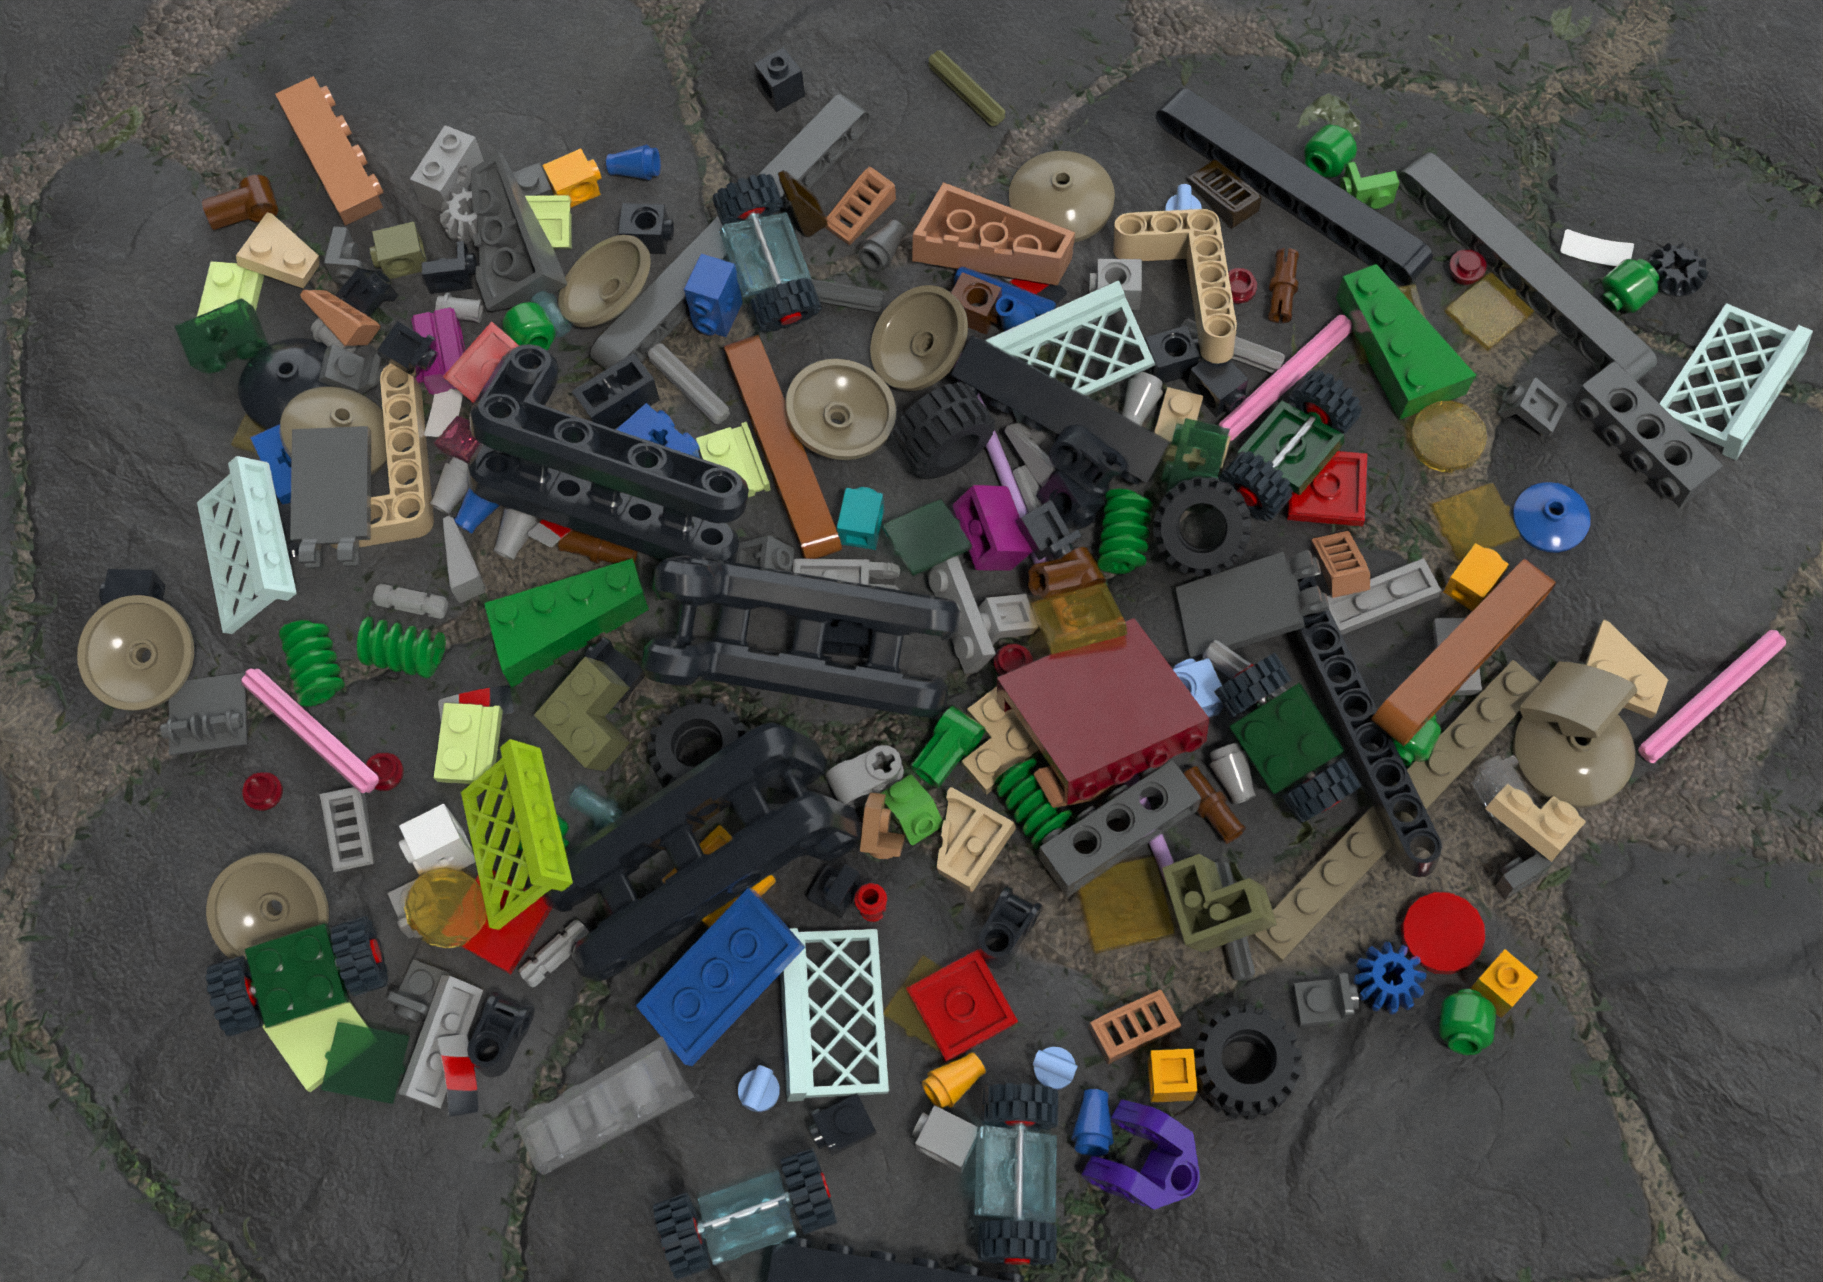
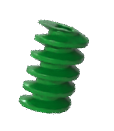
(1124, 531)
(399, 650)
(311, 662)
(1030, 802)

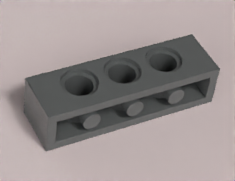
(1644, 415)
(1075, 870)

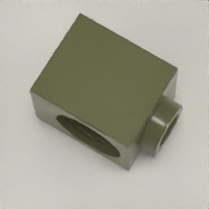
(398, 250)

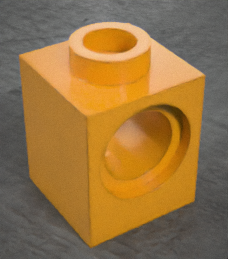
(573, 177)
(1476, 576)
(1504, 982)
(1172, 1075)

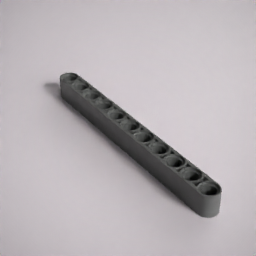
(664, 301)

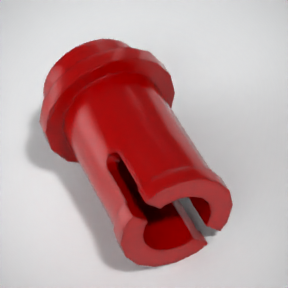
(871, 893)

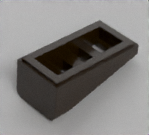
(803, 205)
(1230, 213)

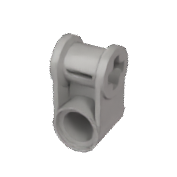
(859, 776)

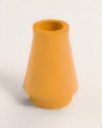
(952, 1080)

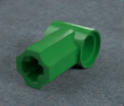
(953, 738)

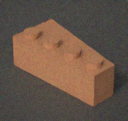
(329, 150)
(990, 238)

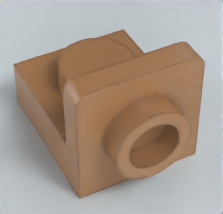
(875, 829)

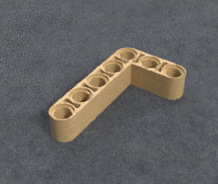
(1198, 239)
(402, 465)

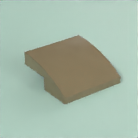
(1578, 699)

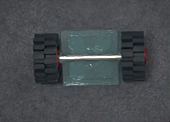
(765, 253)
(1017, 1174)
(744, 1216)

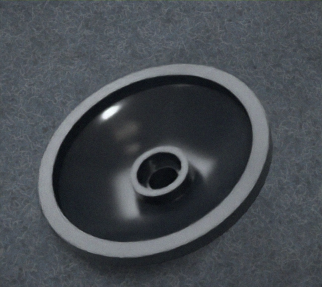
(265, 388)

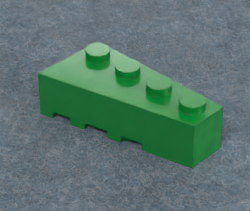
(1401, 345)
(562, 616)

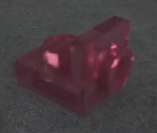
(458, 440)

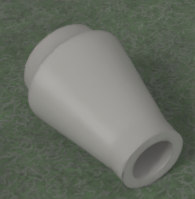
(1141, 396)
(451, 486)
(513, 533)
(1233, 771)

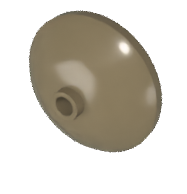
(1078, 206)
(605, 281)
(919, 338)
(845, 393)
(323, 407)
(113, 650)
(1570, 771)
(242, 897)

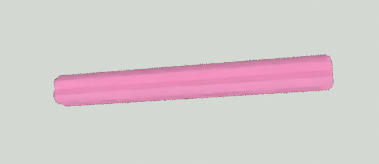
(1287, 375)
(1711, 696)
(310, 730)

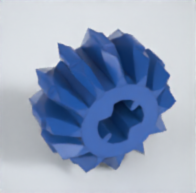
(1389, 962)

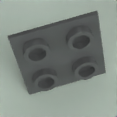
(207, 715)

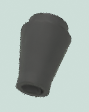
(879, 248)

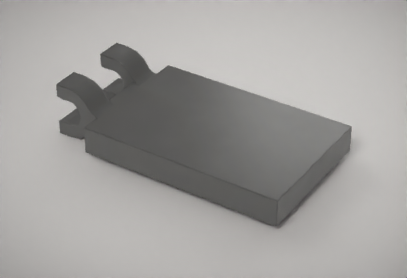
(330, 492)
(1249, 602)

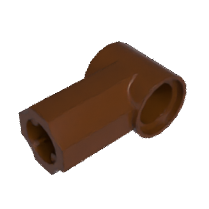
(248, 201)
(1064, 575)

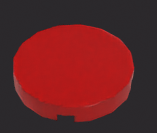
(1443, 932)

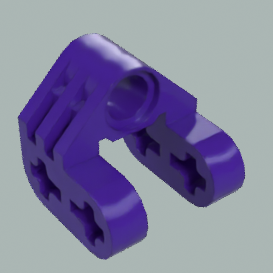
(1169, 1170)

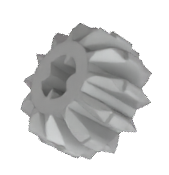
(459, 217)

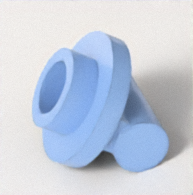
(1183, 199)
(1054, 1067)
(759, 1089)

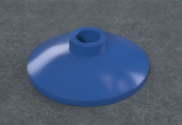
(1544, 529)

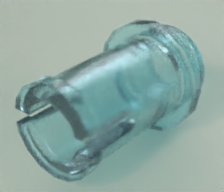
(548, 302)
(595, 806)

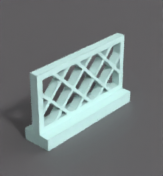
(1070, 318)
(1765, 386)
(260, 543)
(797, 1022)

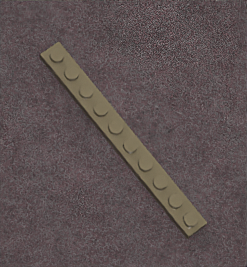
(1367, 840)

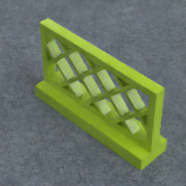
(533, 824)

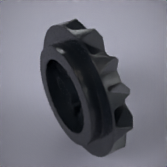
(1673, 281)

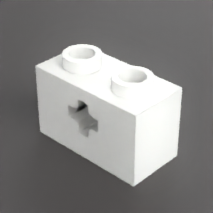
(436, 841)

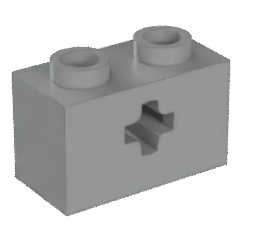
(446, 167)

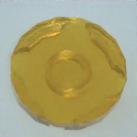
(1448, 436)
(445, 907)

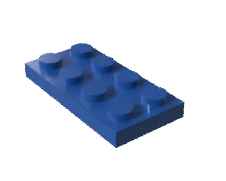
(720, 976)

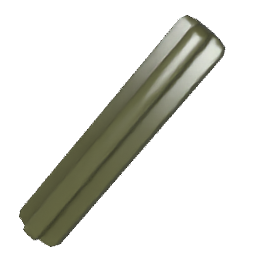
(966, 88)

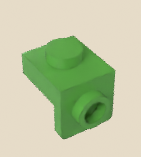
(1373, 190)
(912, 809)

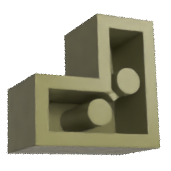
(579, 710)
(1211, 913)

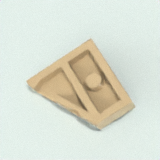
(278, 253)
(1617, 655)
(971, 839)

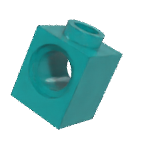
(861, 518)

